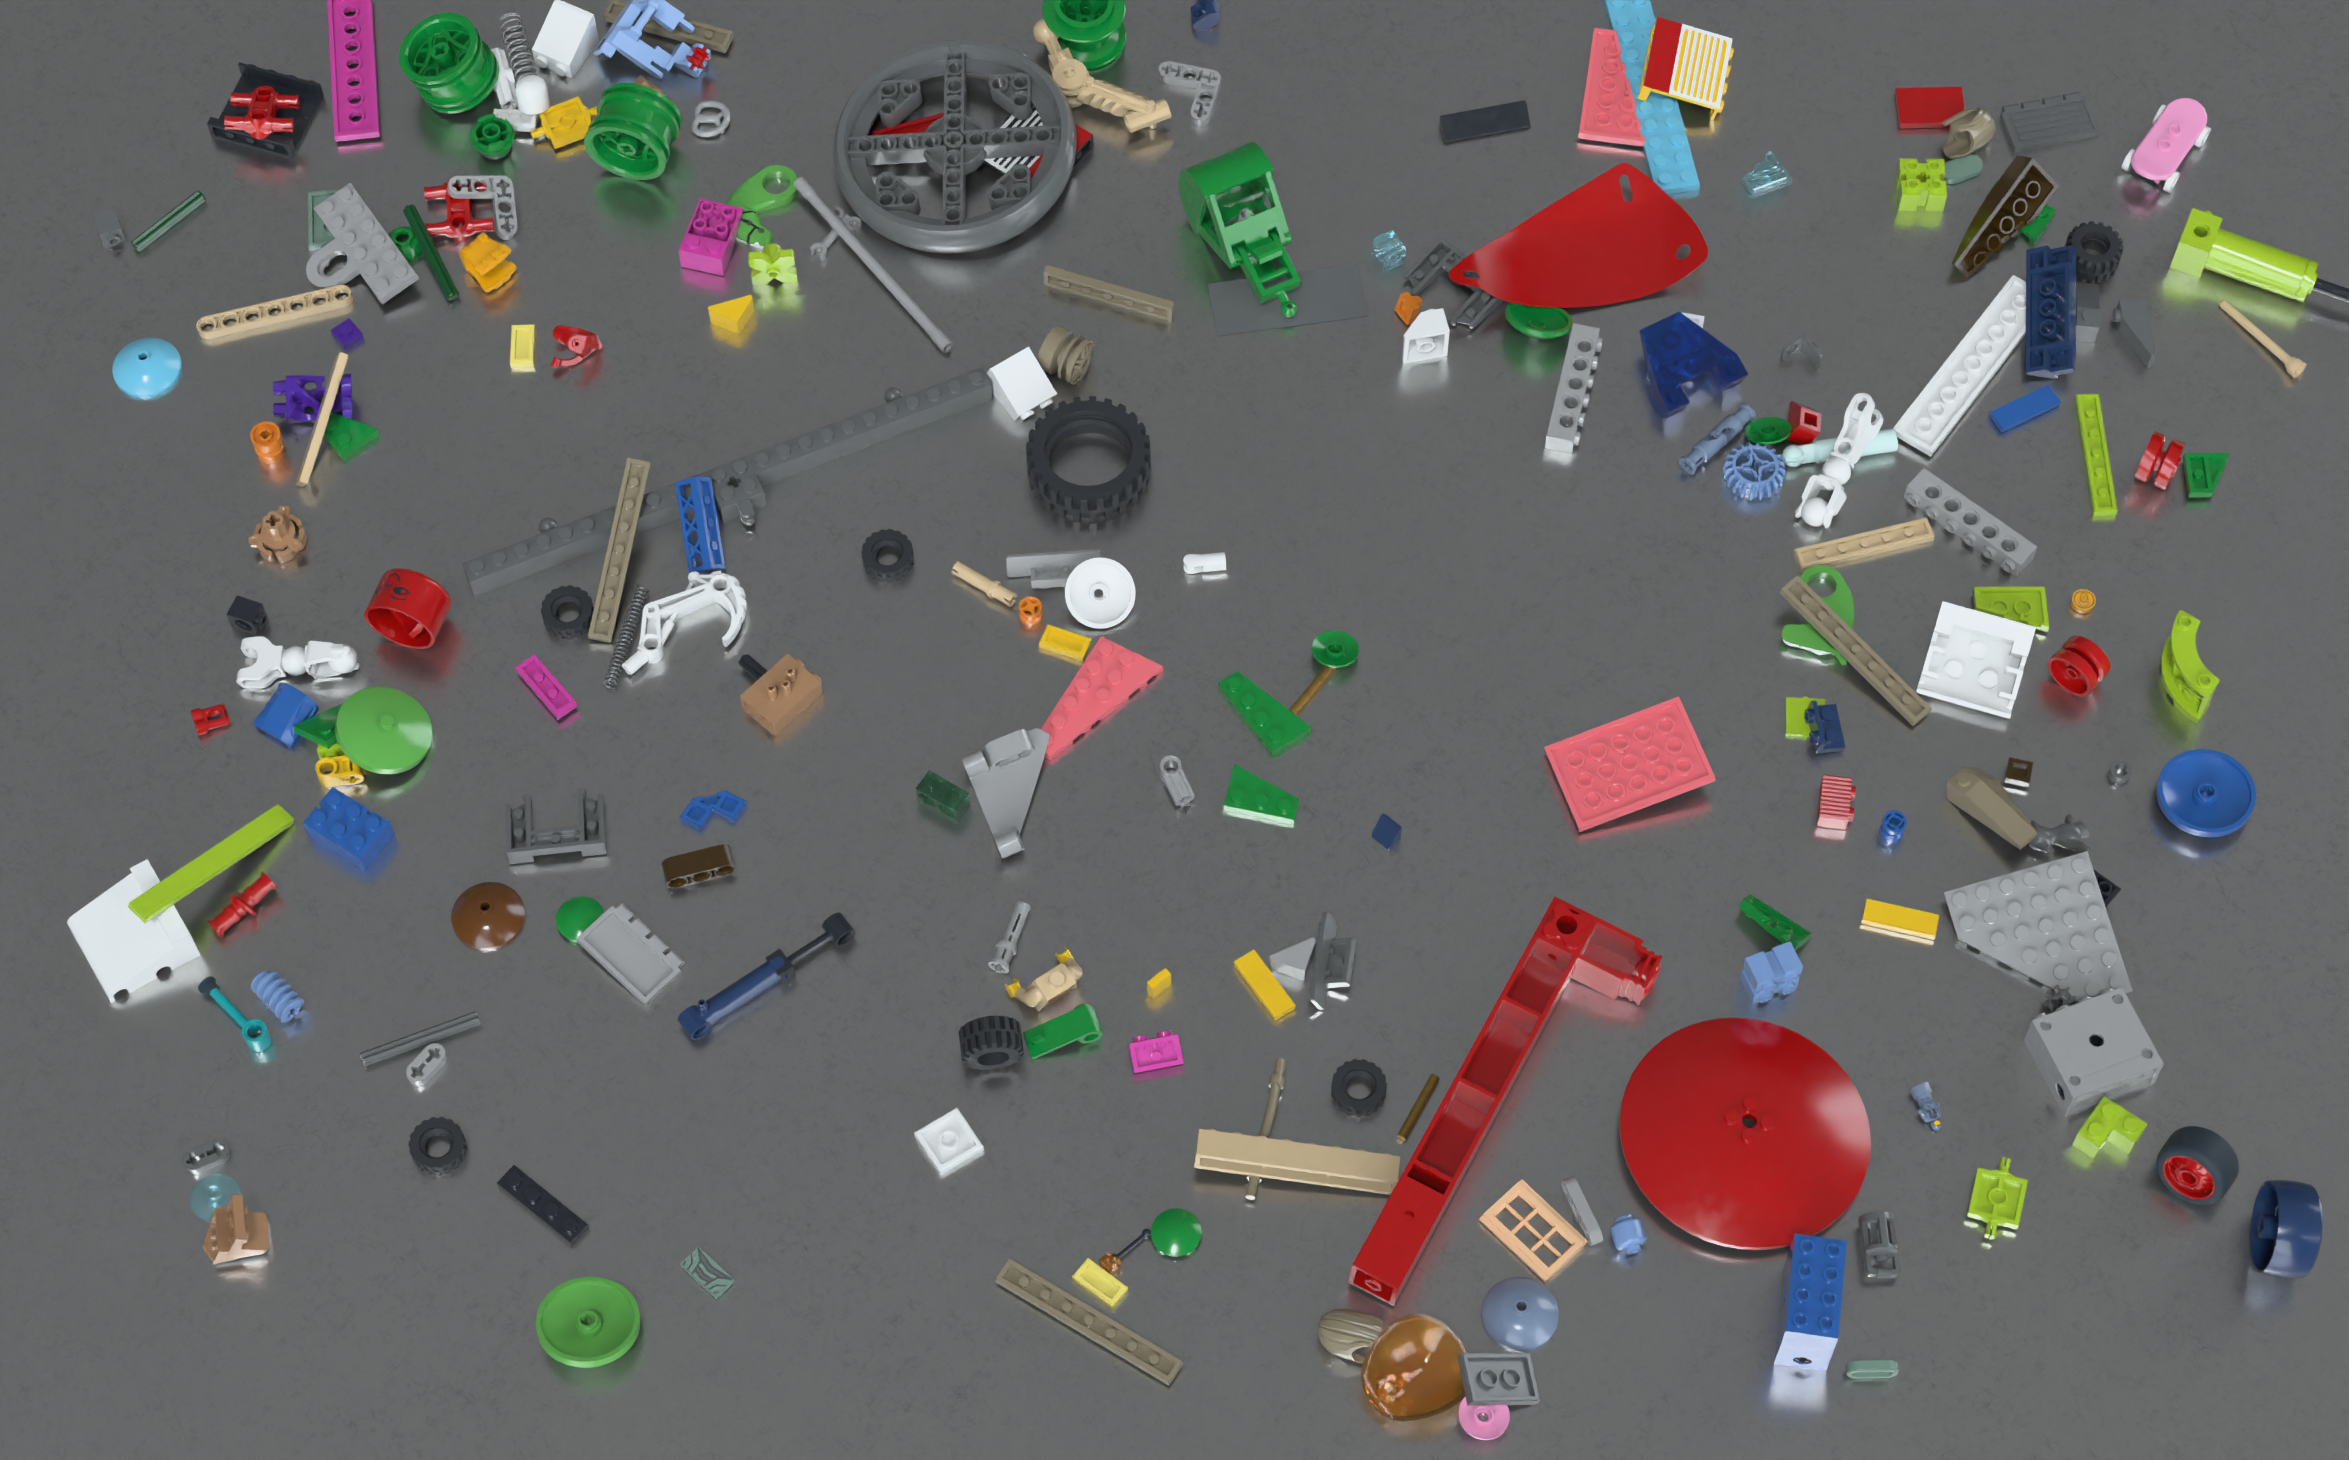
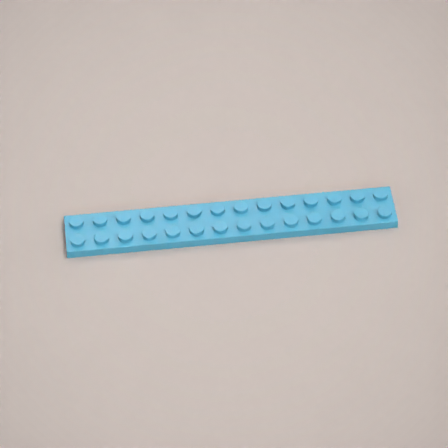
(1660, 118)

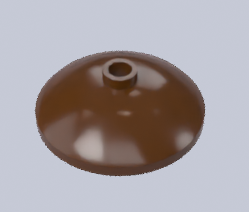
(491, 927)

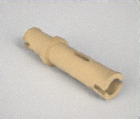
(992, 588)

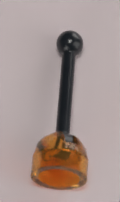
(1111, 1262)

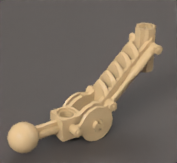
(1083, 89)

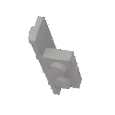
(1047, 568)

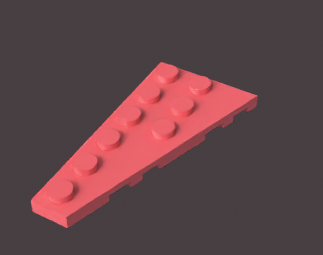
(1608, 97)
(1096, 691)

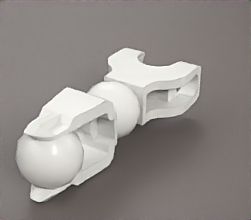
(274, 662)

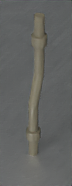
(1276, 1084)

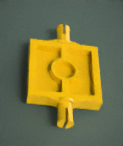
(565, 122)

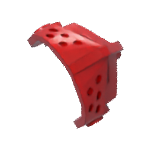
(577, 340)

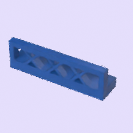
(704, 523)

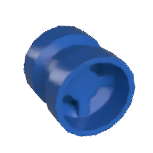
(1893, 832)

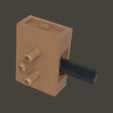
(779, 692)

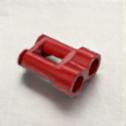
(203, 724)

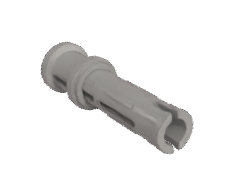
(1007, 945)

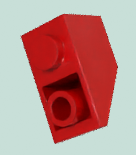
(1804, 423)

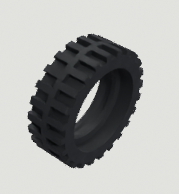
(1081, 418)

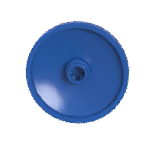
(2206, 793)

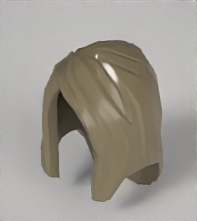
(1968, 132)
(1347, 1330)

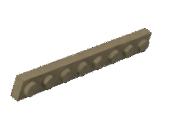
(619, 550)
(1855, 650)
(1089, 1322)

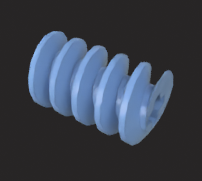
(277, 995)

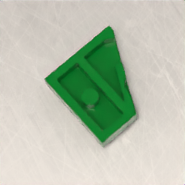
(347, 435)
(2203, 472)

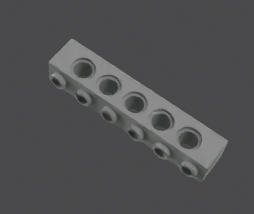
(1558, 436)
(1965, 510)

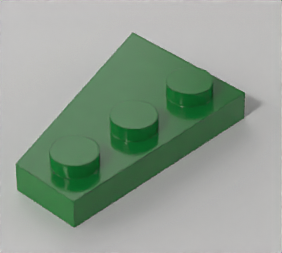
(1775, 922)

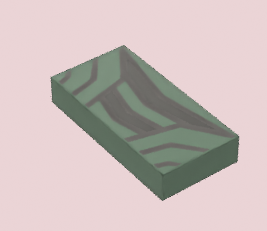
(707, 1273)

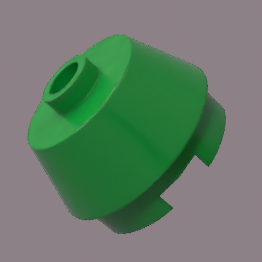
(492, 136)

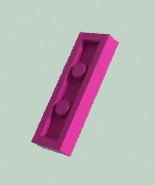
(546, 687)

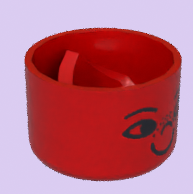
(408, 608)

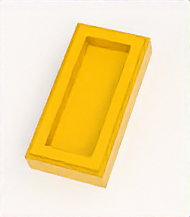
(1065, 642)

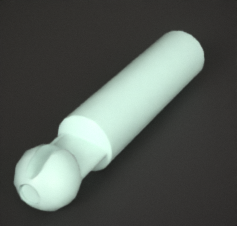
(1820, 450)

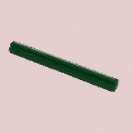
(431, 252)

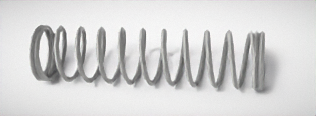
(512, 28)

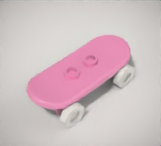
(2168, 141)

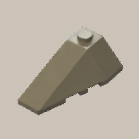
(1990, 804)

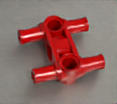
(261, 118)
(459, 220)

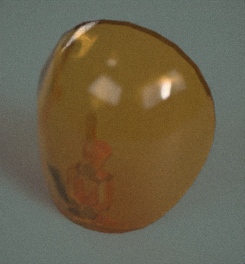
(1414, 1369)

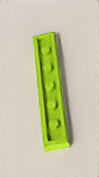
(2095, 455)

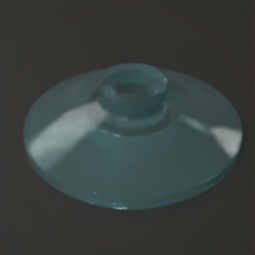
(203, 1204)

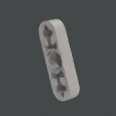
(1581, 1211)

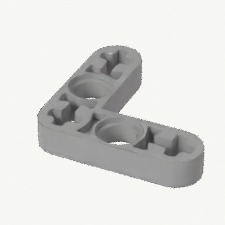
(1203, 87)
(492, 192)

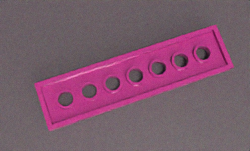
(365, 73)

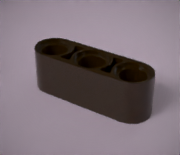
(698, 866)

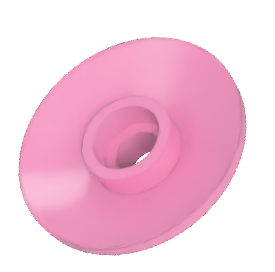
(1496, 1424)

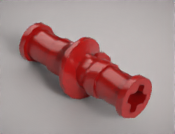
(243, 903)

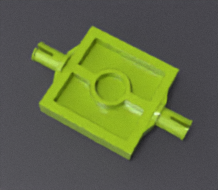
(1997, 1198)

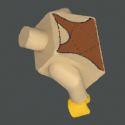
(1049, 986)

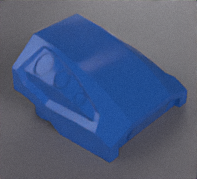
(283, 711)

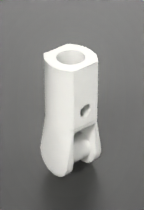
(1207, 562)

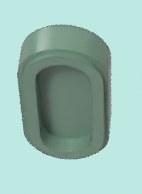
(1962, 168)
(1872, 1369)

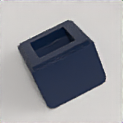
(1387, 831)

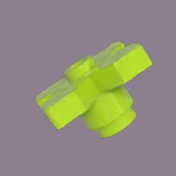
(772, 264)

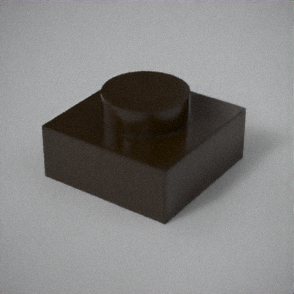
(2018, 772)

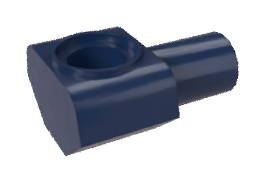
(1205, 14)

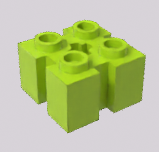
(1921, 184)

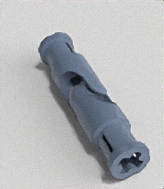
(1715, 440)

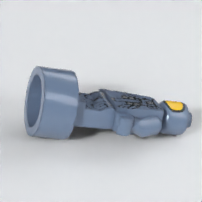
(1928, 1110)

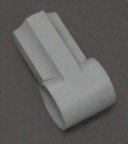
(1176, 781)

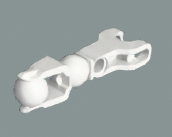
(1855, 435)

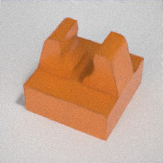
(1408, 307)

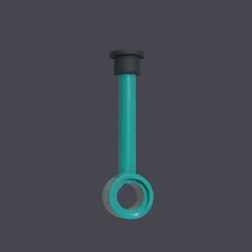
(249, 1027)

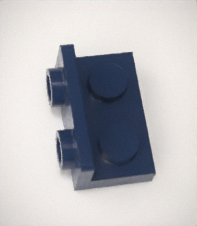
(1825, 728)

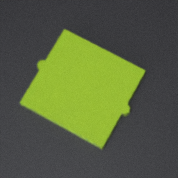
(1795, 715)

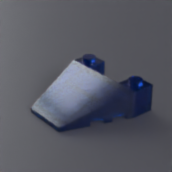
(1680, 352)

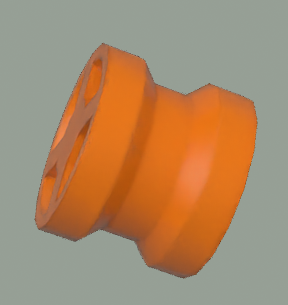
(1032, 605)

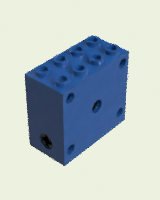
(1810, 1302)

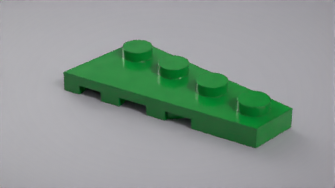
(1264, 715)

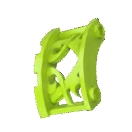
(2183, 672)

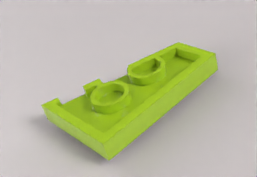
(2017, 604)

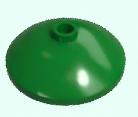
(1538, 321)

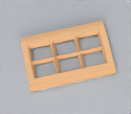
(1517, 1246)

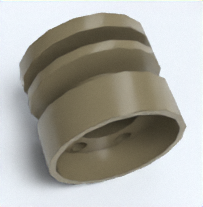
(1066, 354)

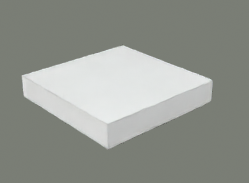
(948, 1141)

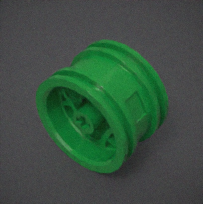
(448, 63)
(633, 131)

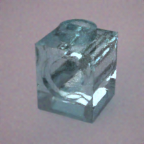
(1389, 250)

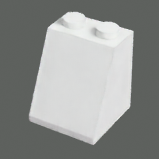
(565, 39)
(1021, 385)

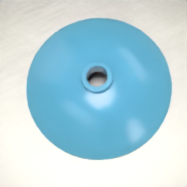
(150, 375)

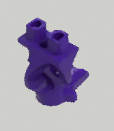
(299, 397)

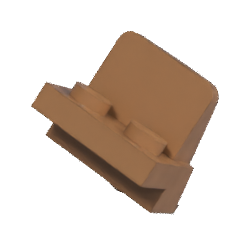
(235, 1232)

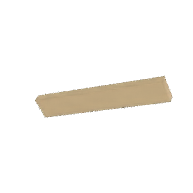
(322, 419)
(1864, 544)

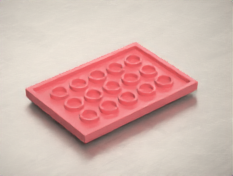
(1629, 764)

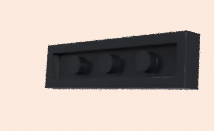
(542, 1205)

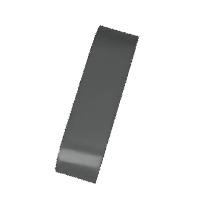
(206, 1156)

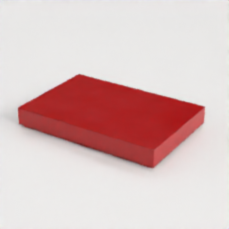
(1927, 106)

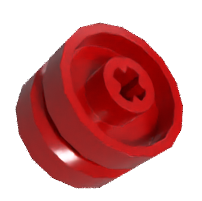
(2161, 461)
(2079, 666)

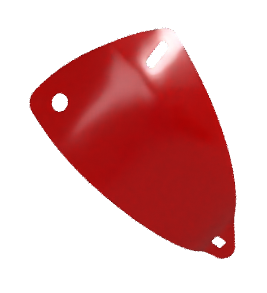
(1590, 247)

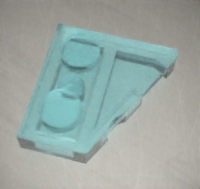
(1766, 177)

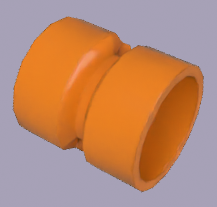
(268, 442)

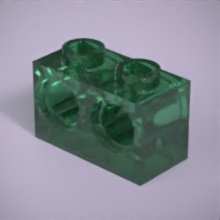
(943, 797)

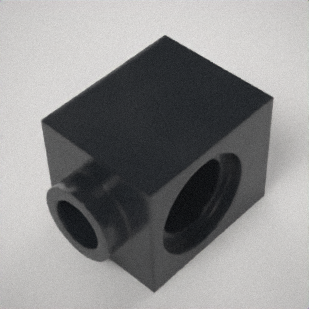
(247, 615)

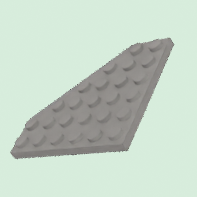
(2044, 925)

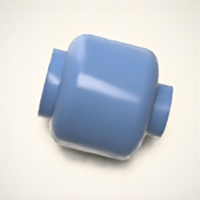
(1628, 1234)

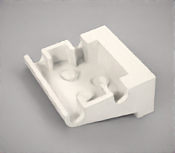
(1975, 660)
(123, 947)

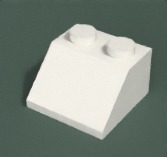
(1426, 337)

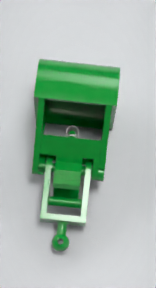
(1233, 188)

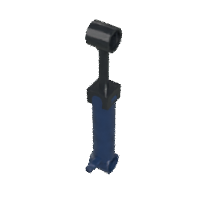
(777, 969)

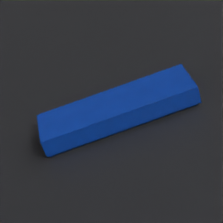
(2024, 408)

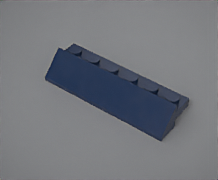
(2050, 311)

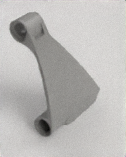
(1005, 781)

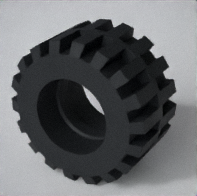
(2100, 239)
(991, 1042)

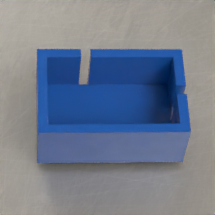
(348, 829)

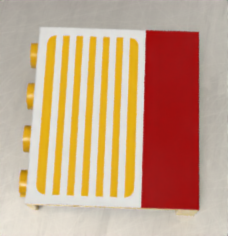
(1686, 64)

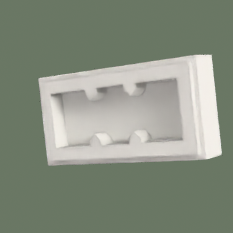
(519, 121)

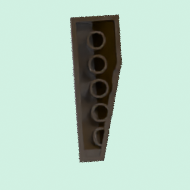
(2005, 211)

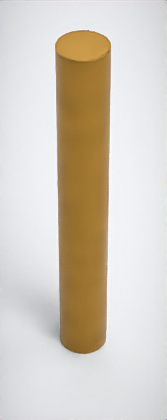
(1311, 689)
(1418, 1107)

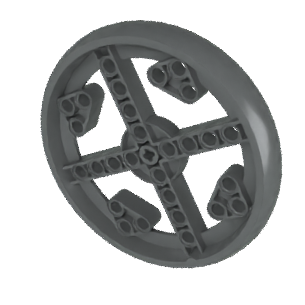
(951, 146)

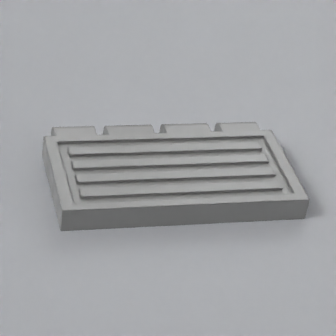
(629, 954)

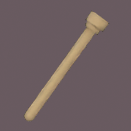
(2294, 365)

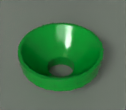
(411, 248)

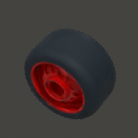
(2197, 1165)

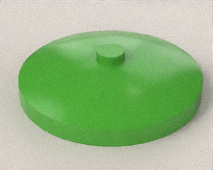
(383, 730)
(588, 1322)

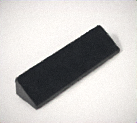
(1484, 121)

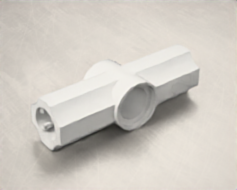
(506, 83)

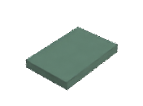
(317, 231)

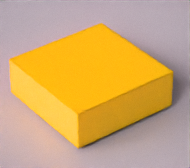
(1158, 983)

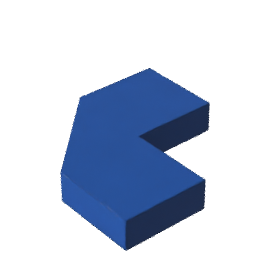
(702, 808)

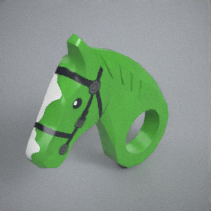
(755, 200)
(1841, 602)

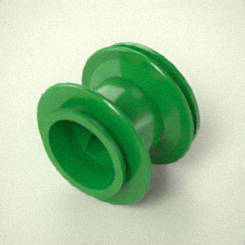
(1088, 29)

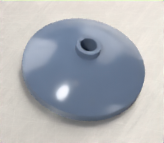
(1517, 1328)

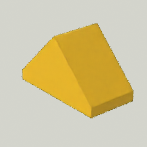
(732, 314)

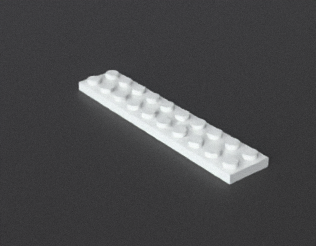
(1966, 370)

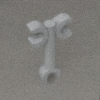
(829, 239)

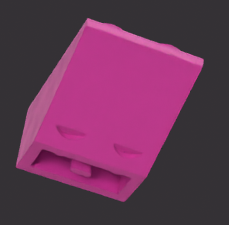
(710, 237)

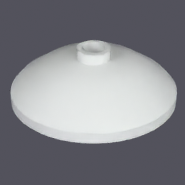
(1116, 589)

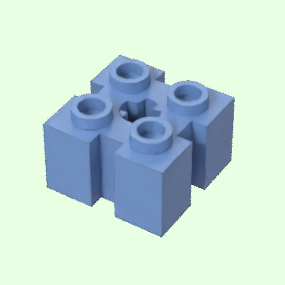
(1771, 973)

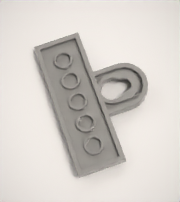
(365, 245)

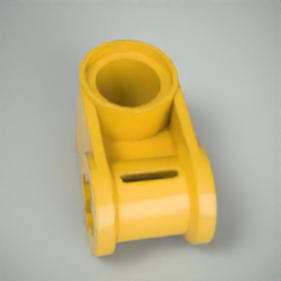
(341, 771)

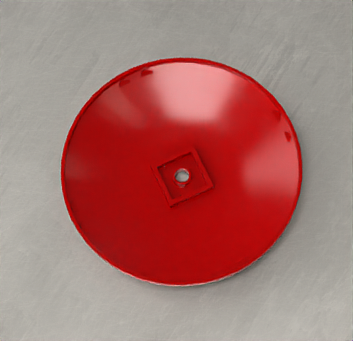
(1736, 1181)

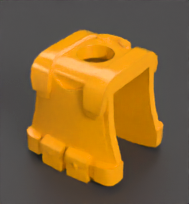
(487, 262)

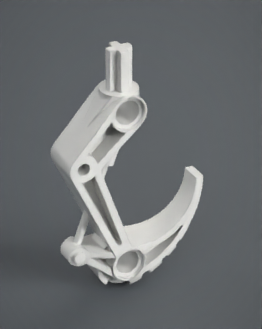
(660, 614)

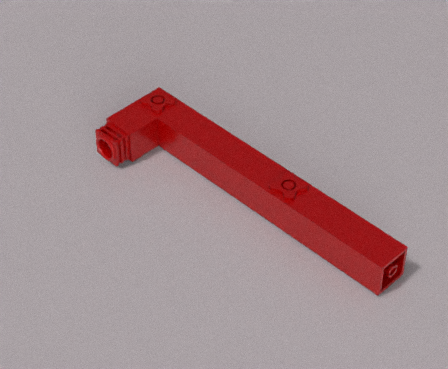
(1563, 947)

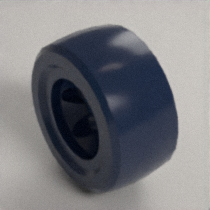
(2286, 1229)

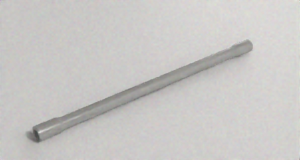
(935, 334)

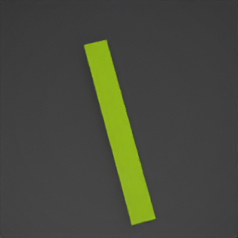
(211, 863)

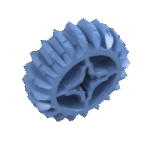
(1745, 479)

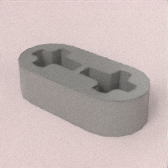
(426, 1065)

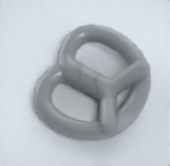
(712, 118)

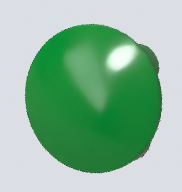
(576, 916)
(1176, 1232)

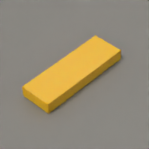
(1900, 919)
(1264, 985)

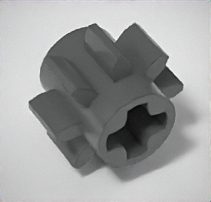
(2058, 993)

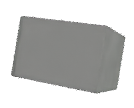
(1294, 960)

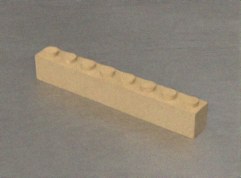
(1296, 1161)

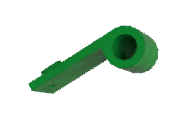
(1075, 1025)

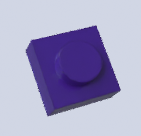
(346, 333)

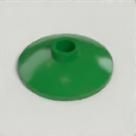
(1768, 430)
(1335, 649)

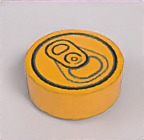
(2083, 601)

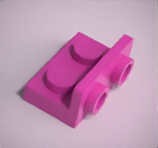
(1155, 1052)

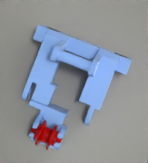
(626, 40)

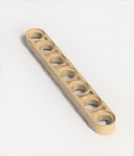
(285, 314)

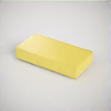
(522, 346)
(1100, 1283)

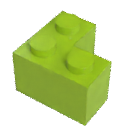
(2110, 1124)

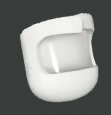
(532, 95)

